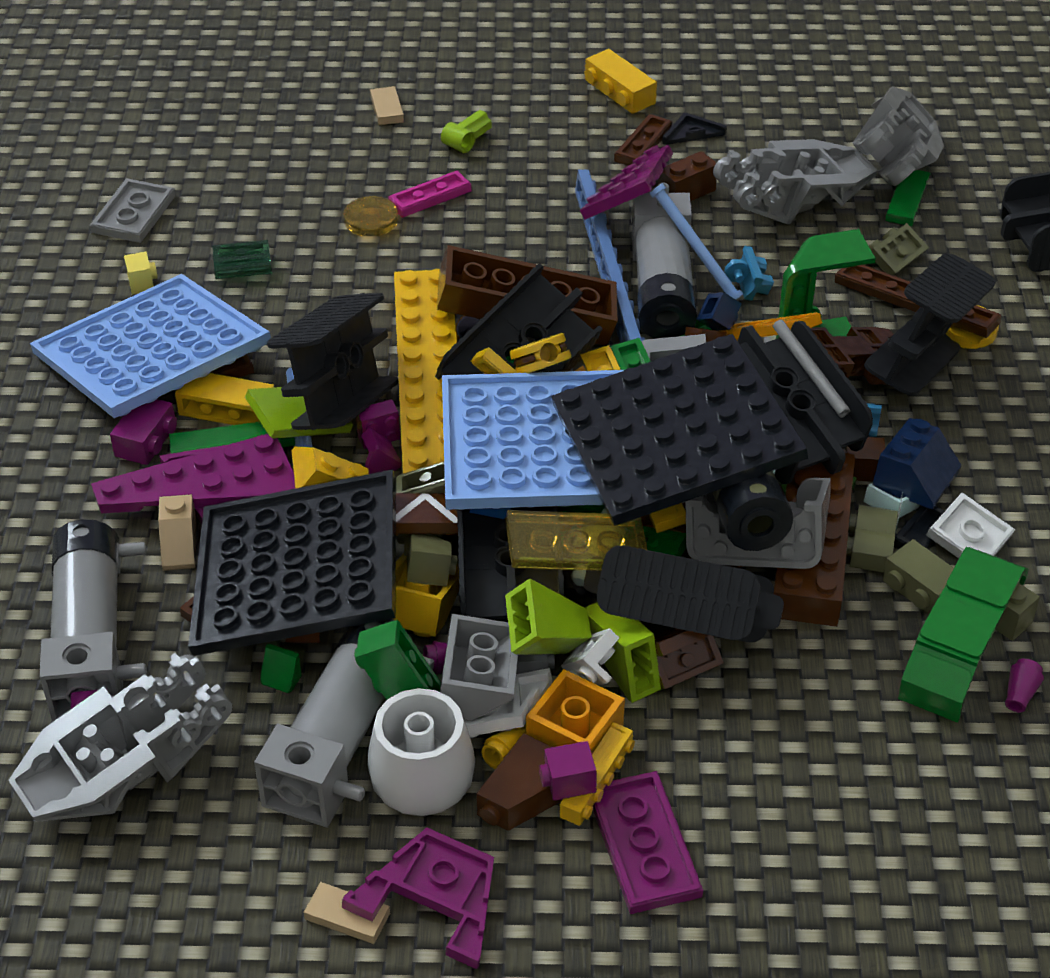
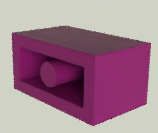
(143, 431)

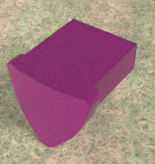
(381, 453)

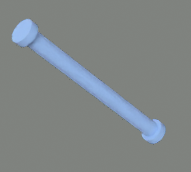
(694, 241)

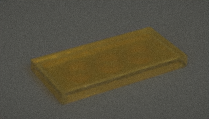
(567, 539)

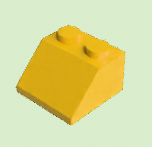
(317, 467)

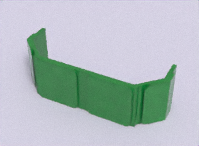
(959, 632)

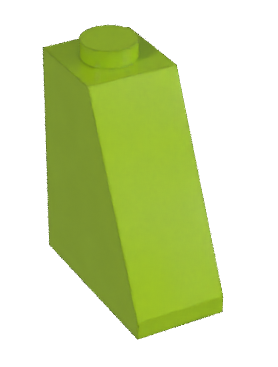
(544, 621)
(635, 656)

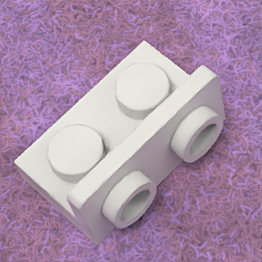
(586, 657)

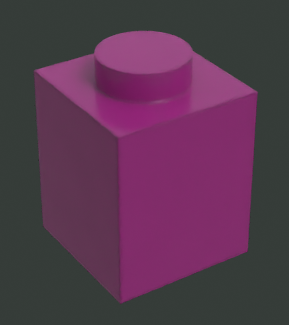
(569, 770)

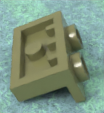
(898, 249)

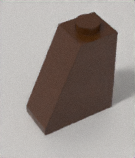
(515, 787)

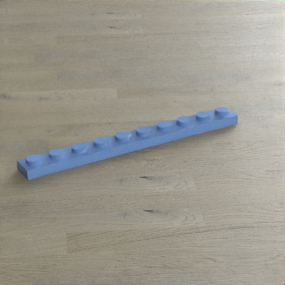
(606, 259)

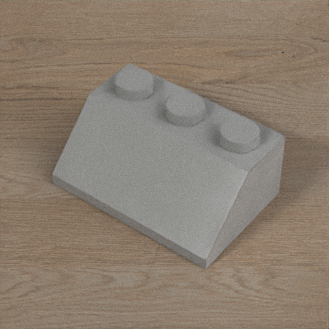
(478, 665)

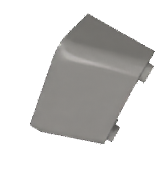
(799, 549)

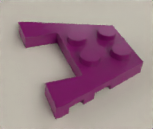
(441, 877)

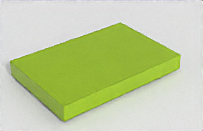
(279, 412)

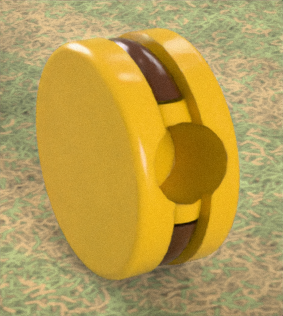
(540, 354)

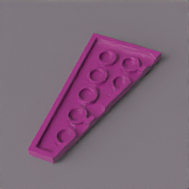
(631, 183)

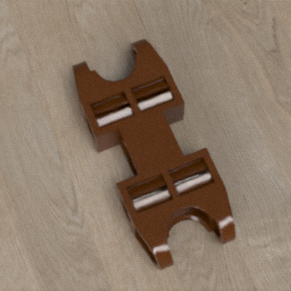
(854, 349)

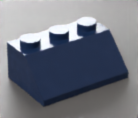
(917, 464)

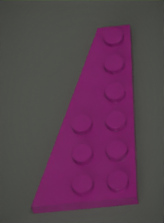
(212, 477)

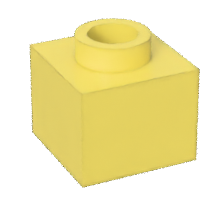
(140, 272)

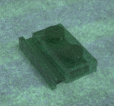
(241, 259)

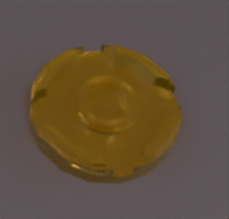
(370, 216)

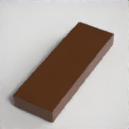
(646, 135)

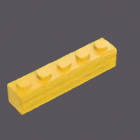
(607, 758)

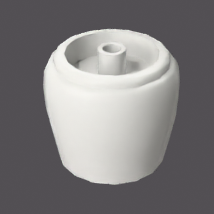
(420, 753)

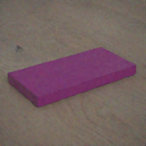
(646, 844)

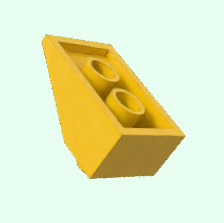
(423, 606)

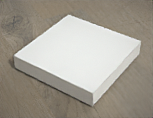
(969, 525)

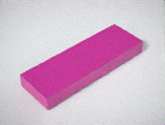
(430, 193)

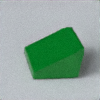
(280, 668)

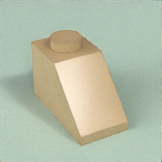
(177, 532)

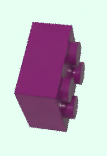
(382, 418)

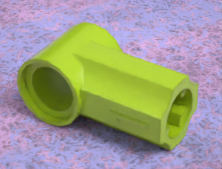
(463, 135)

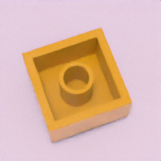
(574, 712)

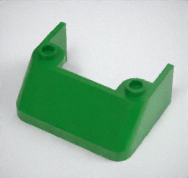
(816, 255)

